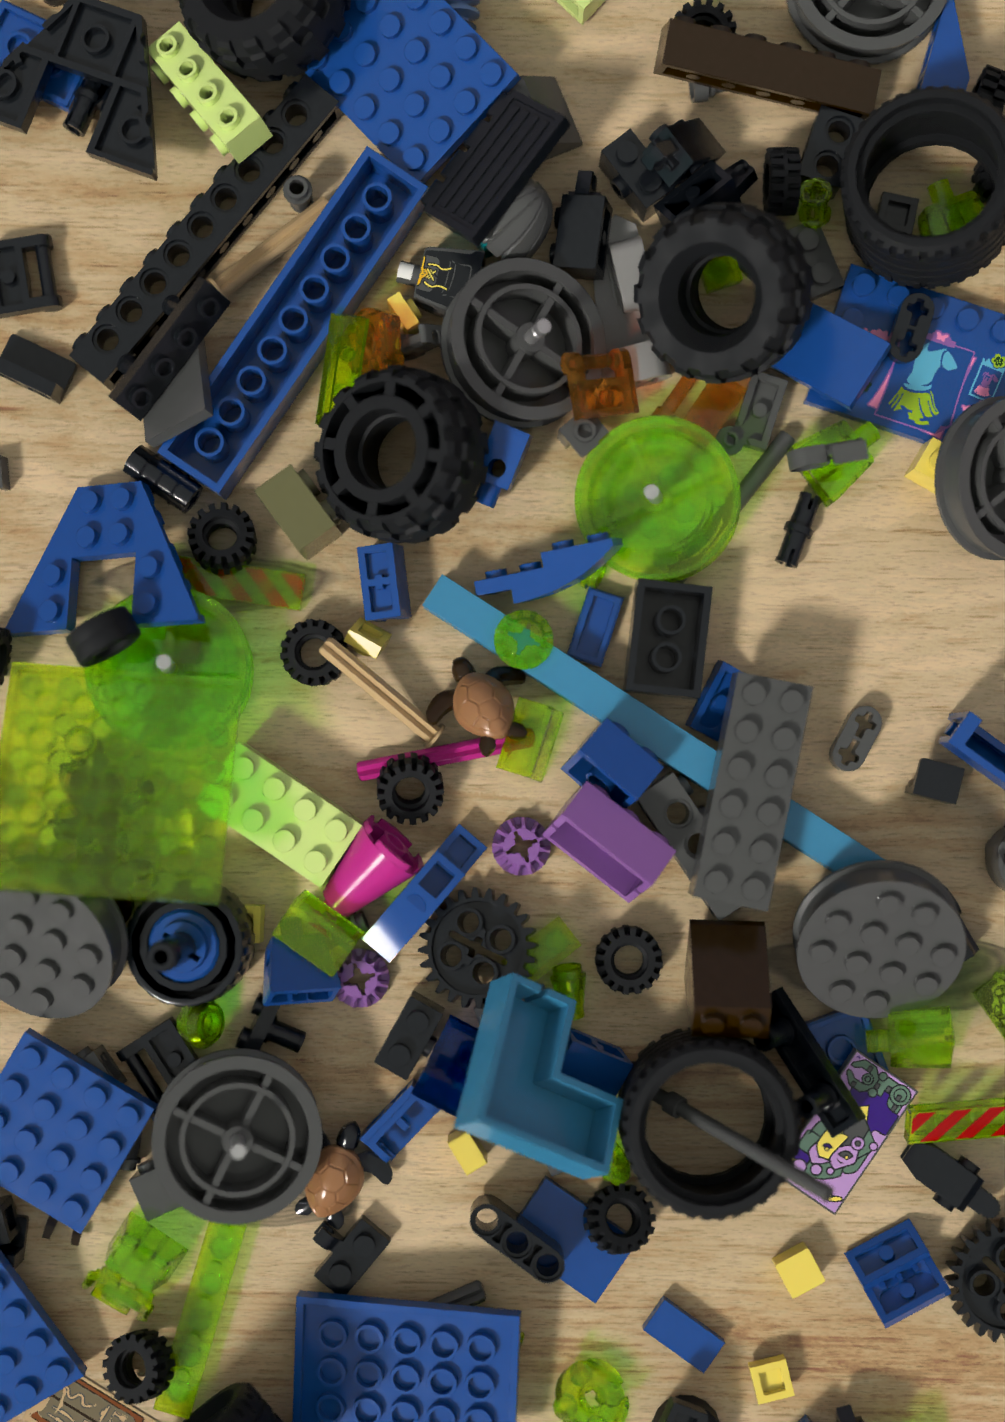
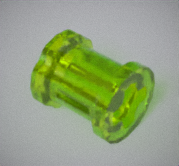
(822, 211)

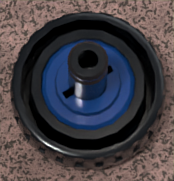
(190, 950)

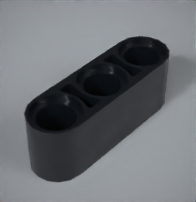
(525, 1254)

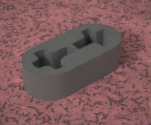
(863, 742)

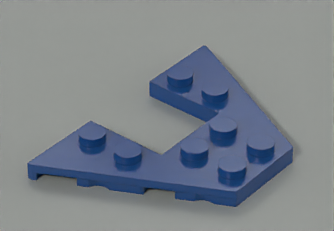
(105, 525)

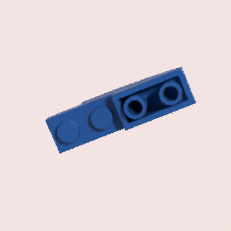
(561, 569)
(424, 893)

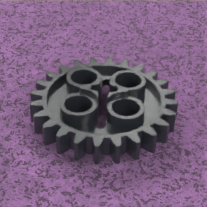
(493, 917)
(982, 1303)

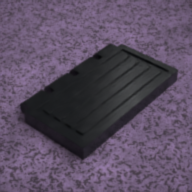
(495, 167)

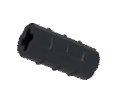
(163, 478)

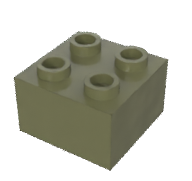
(294, 507)

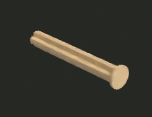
(268, 250)
(380, 691)

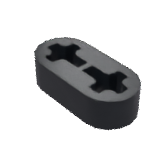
(918, 331)

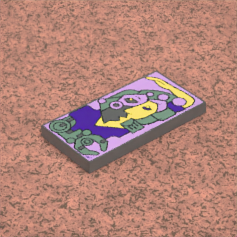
(846, 1156)

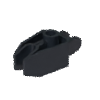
(951, 1179)

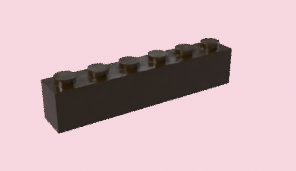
(765, 69)

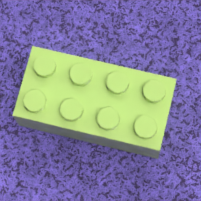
(288, 816)

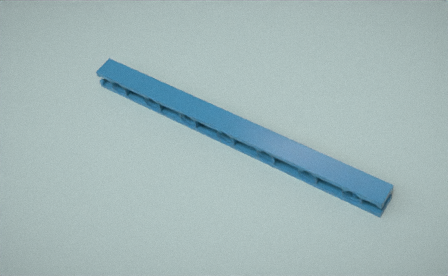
(645, 726)

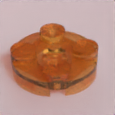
(385, 338)

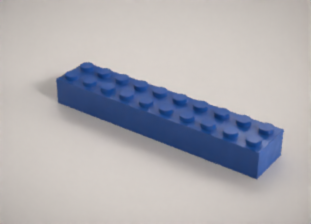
(291, 323)

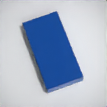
(595, 627)
(683, 1334)

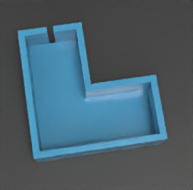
(517, 1085)

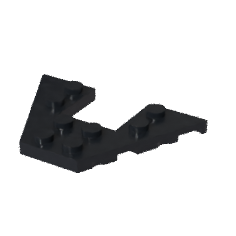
(101, 46)

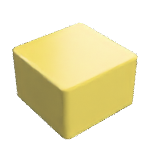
(467, 1150)
(798, 1270)

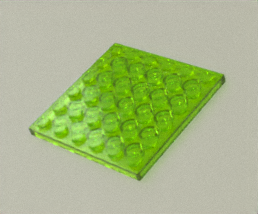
(116, 783)

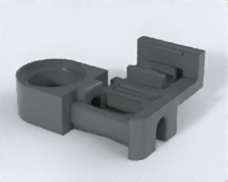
(417, 344)
(820, 455)

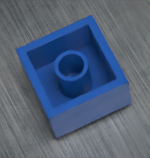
(614, 763)

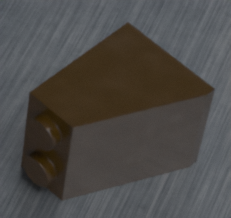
(727, 979)

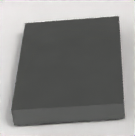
(183, 401)

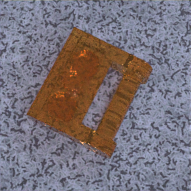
(605, 395)
(710, 408)

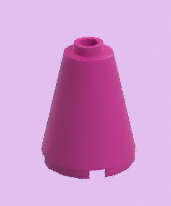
(370, 867)

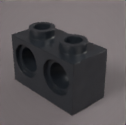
(823, 150)

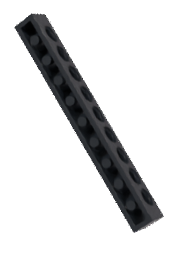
(228, 226)

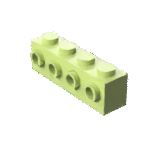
(209, 92)

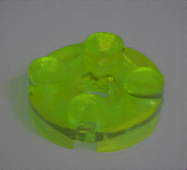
(117, 1295)
(581, 1379)

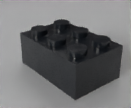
(667, 639)

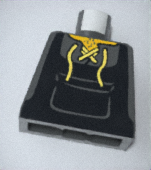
(440, 276)

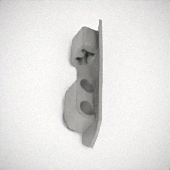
(617, 307)

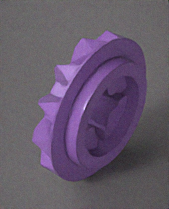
(514, 862)
(375, 987)

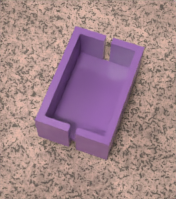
(609, 842)

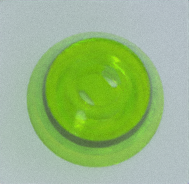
(201, 1024)

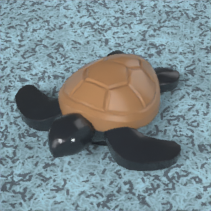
(340, 1176)

